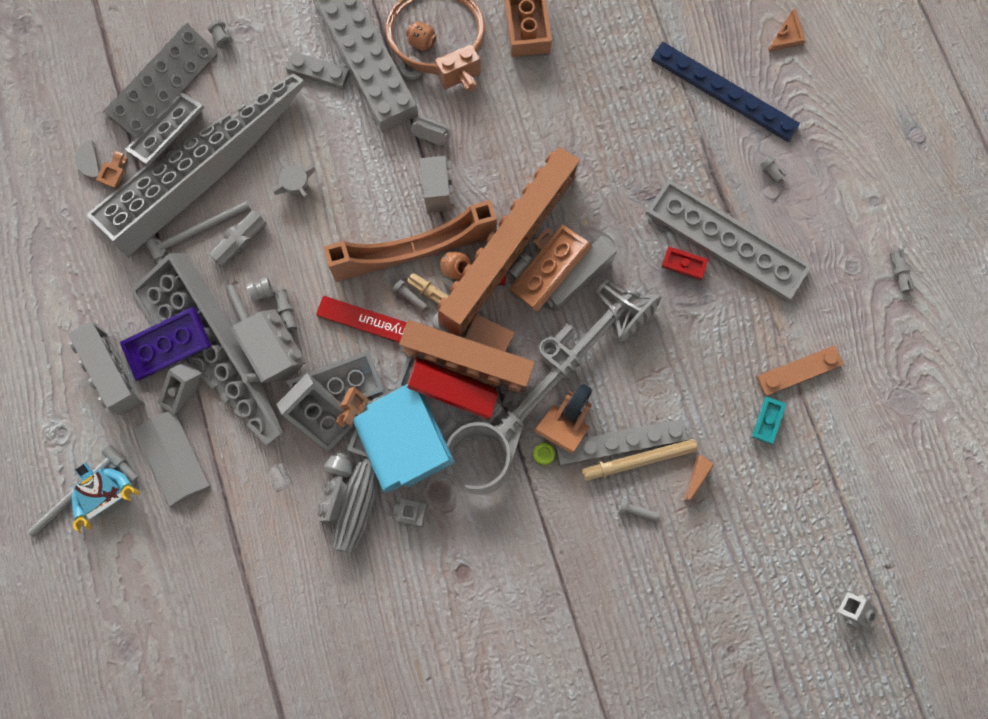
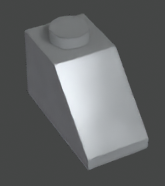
(179, 387)

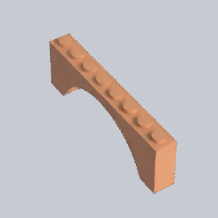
(353, 259)

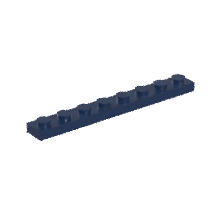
(725, 91)

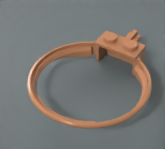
(452, 68)

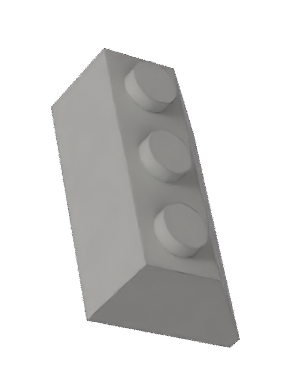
(268, 346)

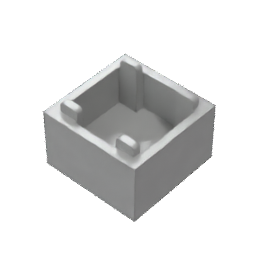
(435, 184)

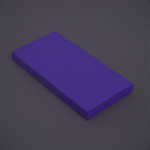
(165, 344)

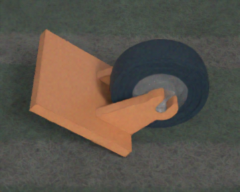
(563, 427)

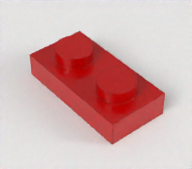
(684, 263)

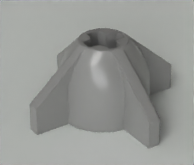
(293, 179)

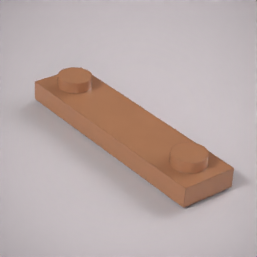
(799, 371)

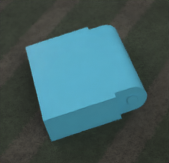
(402, 439)

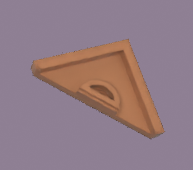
(789, 34)

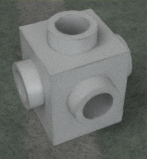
(857, 611)

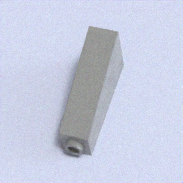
(590, 267)

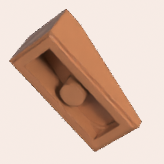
(699, 472)

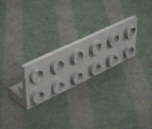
(160, 81)

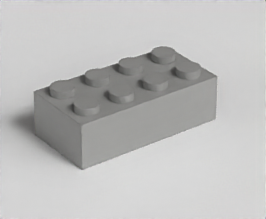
(105, 369)

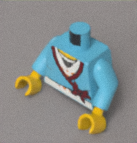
(97, 492)

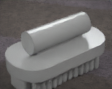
(430, 130)

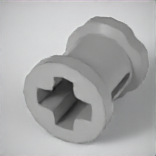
(220, 34)

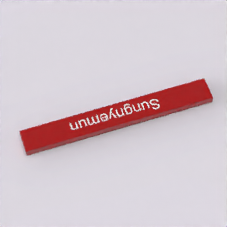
(361, 319)

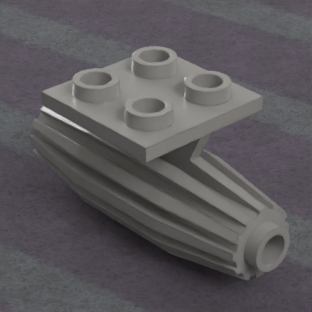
(349, 506)

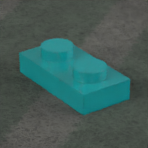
(768, 420)

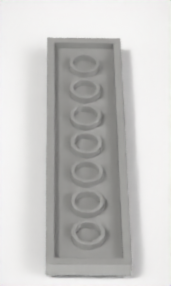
(729, 240)

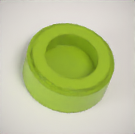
(544, 454)

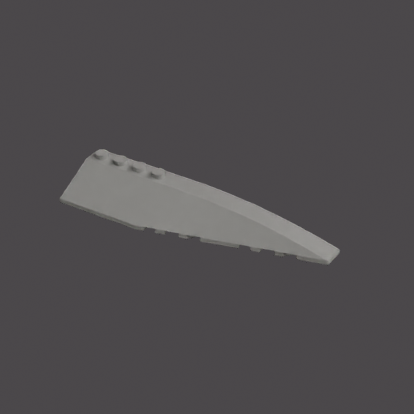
(174, 182)

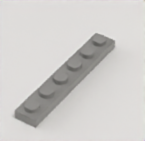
(624, 442)

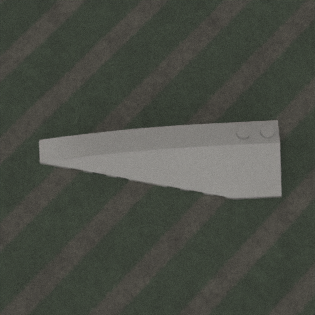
(225, 361)

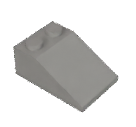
(314, 412)

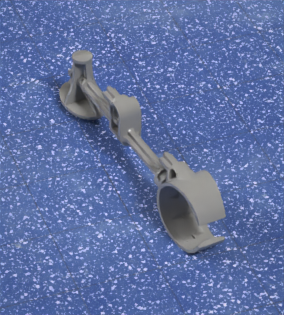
(561, 363)

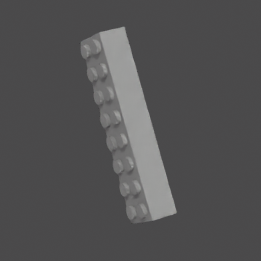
(368, 62)

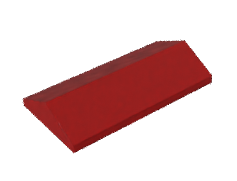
(452, 388)

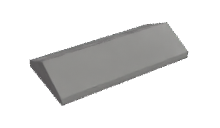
(164, 129)
(348, 373)
(172, 457)

